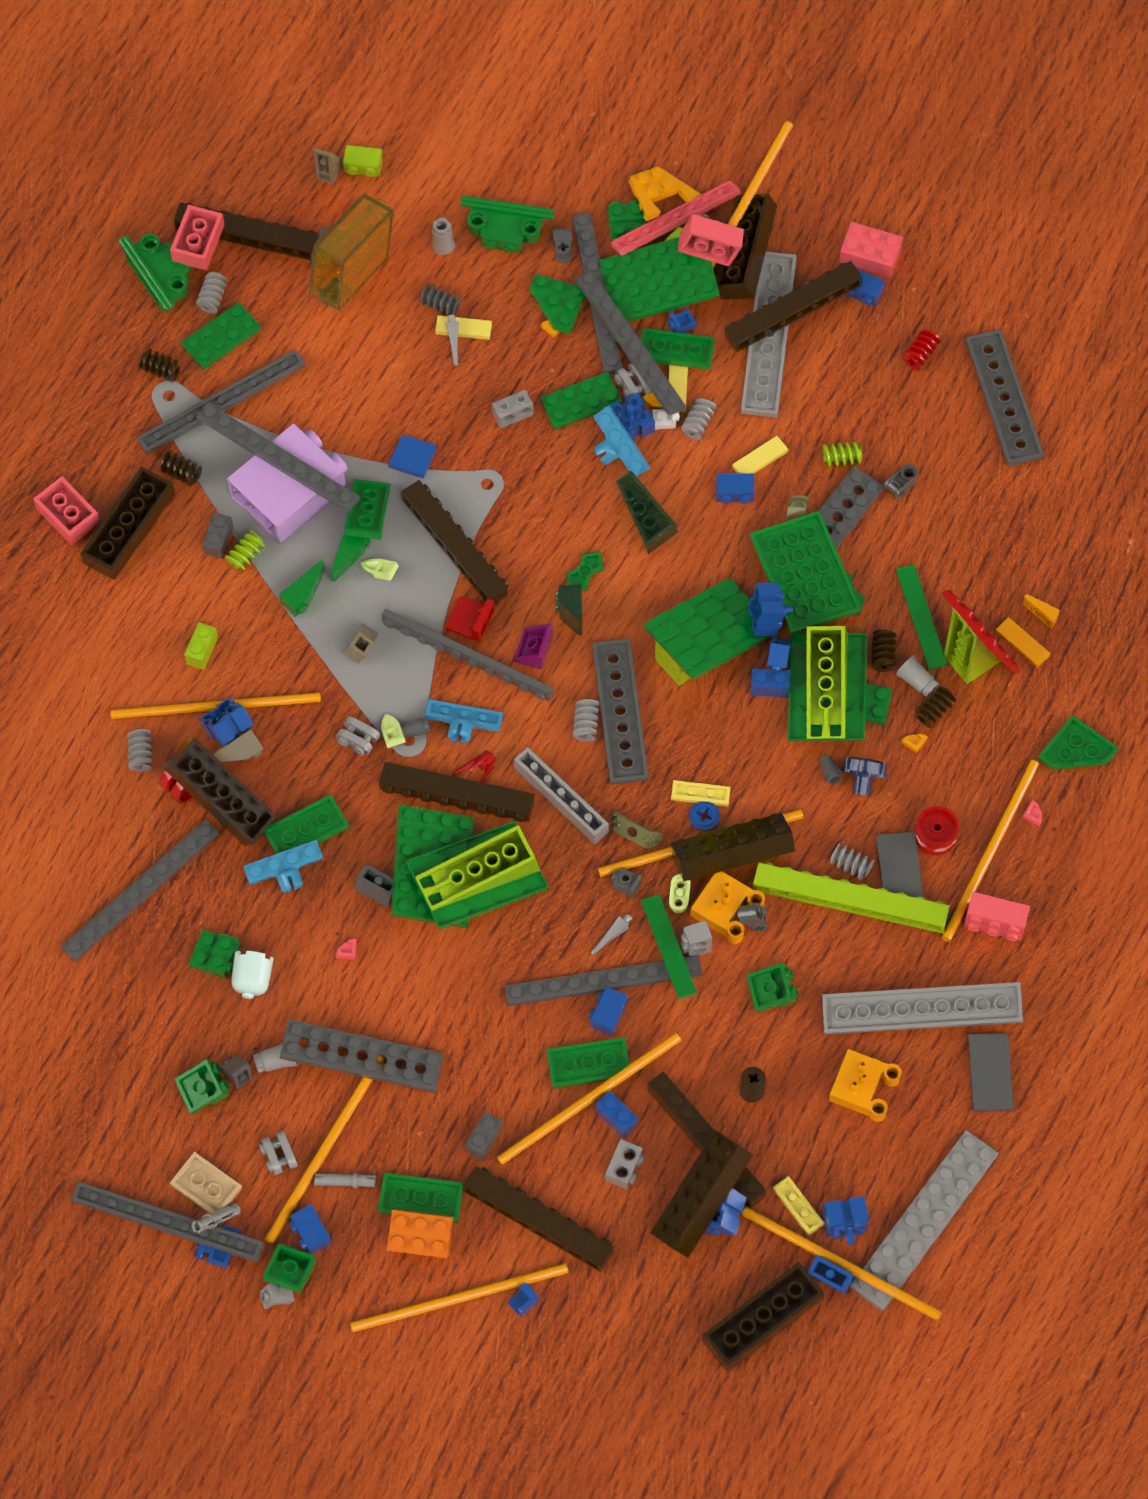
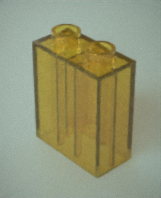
(351, 251)

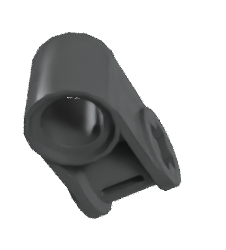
(562, 242)
(899, 483)
(753, 917)

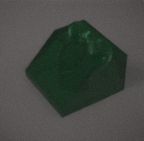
(569, 605)

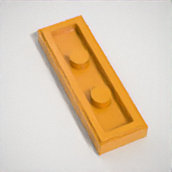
(1022, 642)

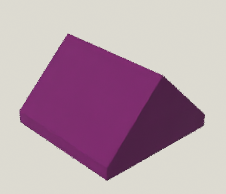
(534, 646)

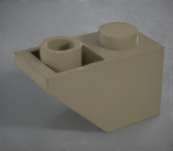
(361, 643)

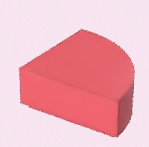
(1033, 813)
(347, 950)

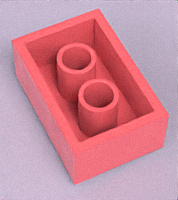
(197, 237)
(710, 240)
(871, 249)
(66, 510)
(996, 916)

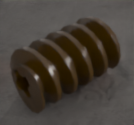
(160, 366)
(180, 469)
(883, 650)
(933, 705)
(752, 1084)

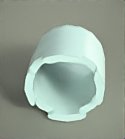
(251, 973)

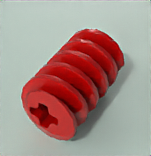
(921, 349)

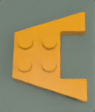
(656, 185)

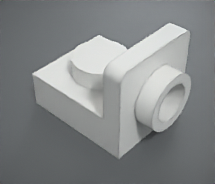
(663, 421)

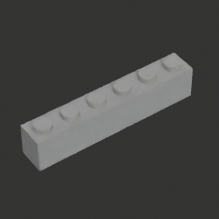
(561, 795)

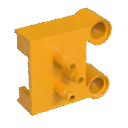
(720, 905)
(859, 1081)

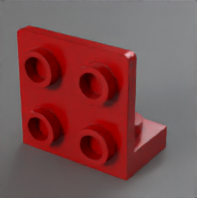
(471, 618)

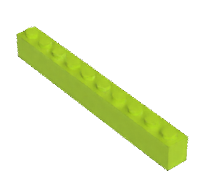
(851, 898)

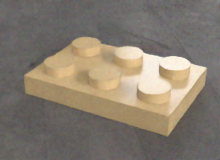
(205, 1184)

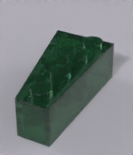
(647, 515)

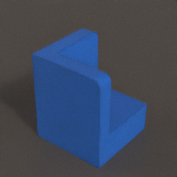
(523, 1300)

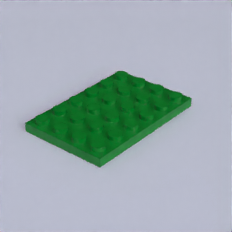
(657, 280)
(808, 571)
(416, 834)

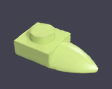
(380, 568)
(392, 731)

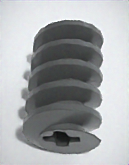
(440, 301)

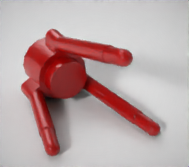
(483, 761)

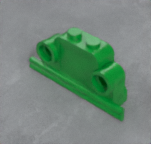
(505, 224)
(158, 273)

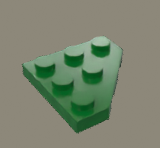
(557, 301)
(1077, 747)

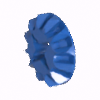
(701, 808)

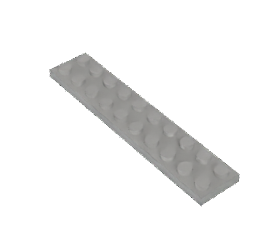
(767, 356)
(922, 1008)
(926, 1217)

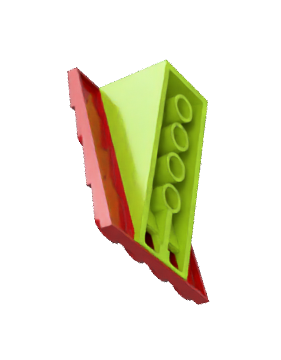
(970, 645)

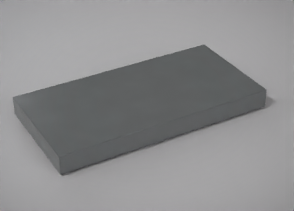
(899, 863)
(990, 1072)

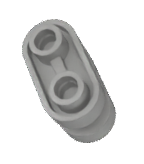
(624, 379)
(360, 745)
(275, 1164)

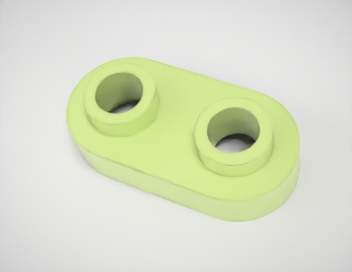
(679, 894)

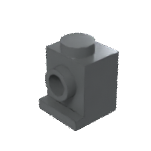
(629, 887)

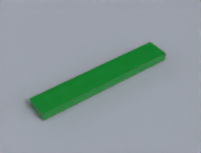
(921, 617)
(668, 947)

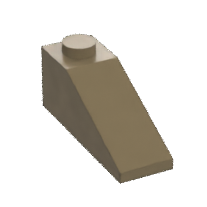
(326, 166)
(241, 748)

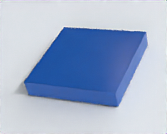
(412, 456)

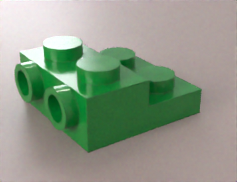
(624, 218)
(214, 953)
(772, 987)
(202, 1086)
(289, 1268)

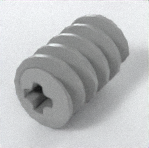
(211, 292)
(698, 418)
(585, 719)
(138, 750)
(851, 861)

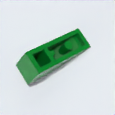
(349, 552)
(300, 593)

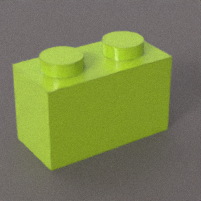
(362, 161)
(201, 646)

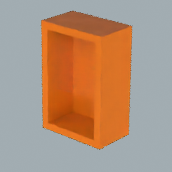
(420, 1233)

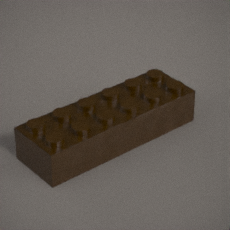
(743, 274)
(127, 523)
(219, 791)
(732, 847)
(701, 1193)
(762, 1317)

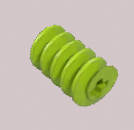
(842, 453)
(245, 550)

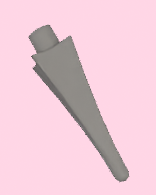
(452, 327)
(617, 928)

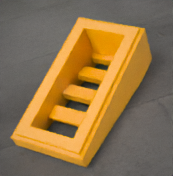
(1042, 610)

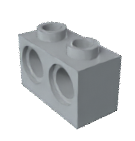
(512, 409)
(696, 939)
(620, 1163)

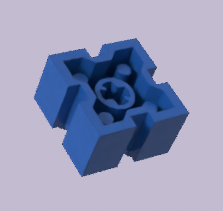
(634, 417)
(767, 609)
(226, 721)
(846, 1217)
(726, 1218)

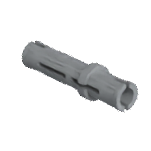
(353, 1180)
(211, 1220)

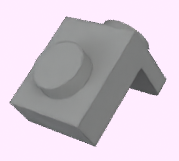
(275, 1295)

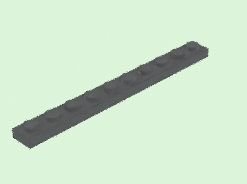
(590, 262)
(630, 343)
(222, 400)
(278, 457)
(473, 658)
(140, 890)
(594, 982)
(166, 1222)

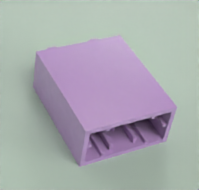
(274, 497)

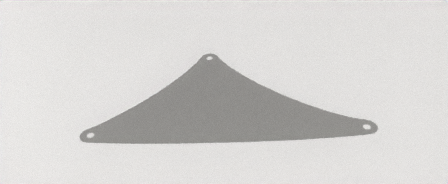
(398, 667)

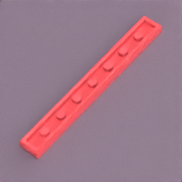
(675, 218)

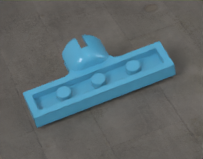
(618, 443)
(463, 719)
(284, 866)

